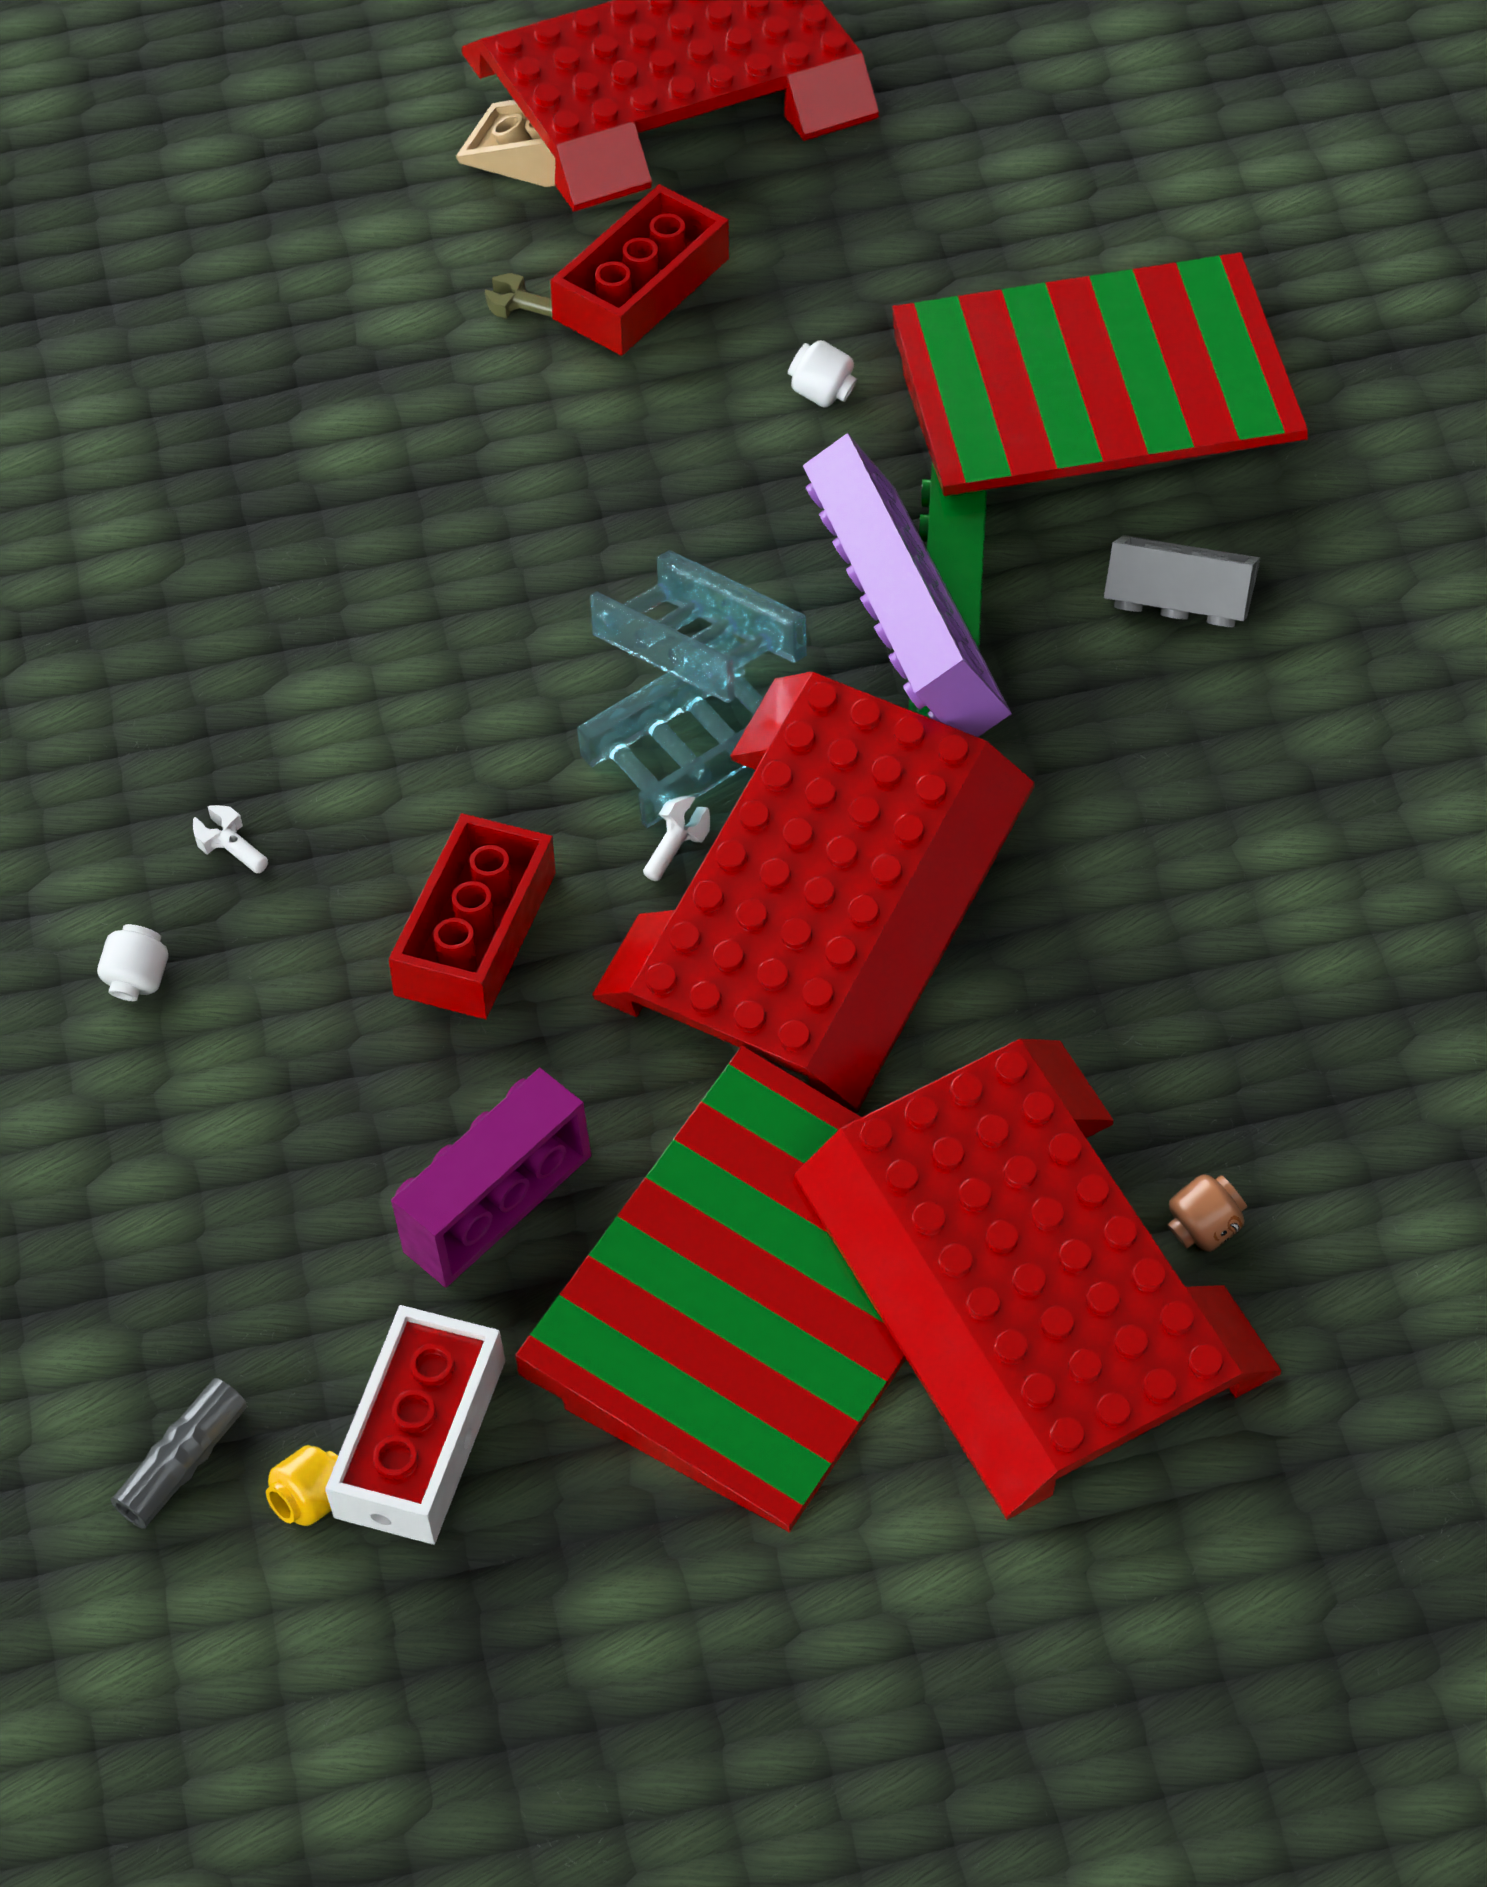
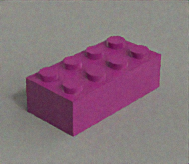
(491, 1176)

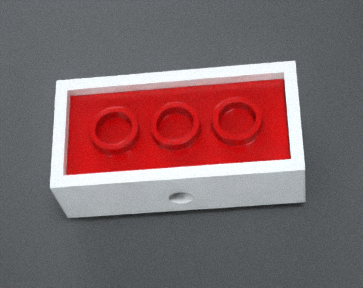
(416, 1424)

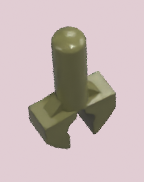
(514, 297)

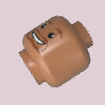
(1206, 1212)

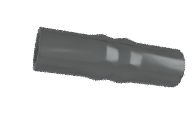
(179, 1453)

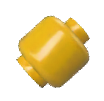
(299, 1486)

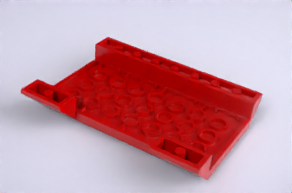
(647, 63)
(826, 884)
(1023, 1271)

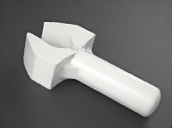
(230, 820)
(677, 833)

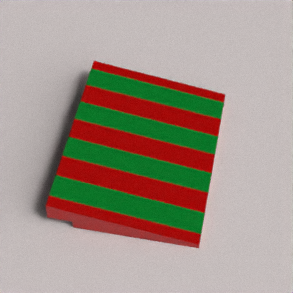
(1095, 374)
(721, 1309)

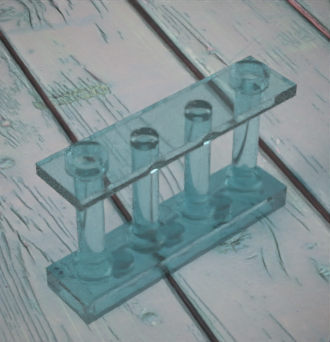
(705, 595)
(646, 714)

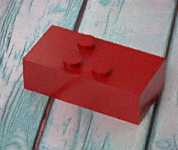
(640, 269)
(472, 916)

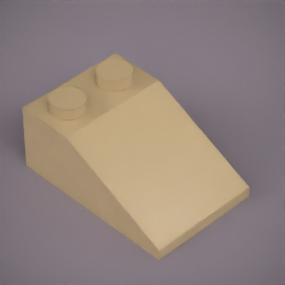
(509, 146)

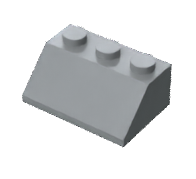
(1181, 580)

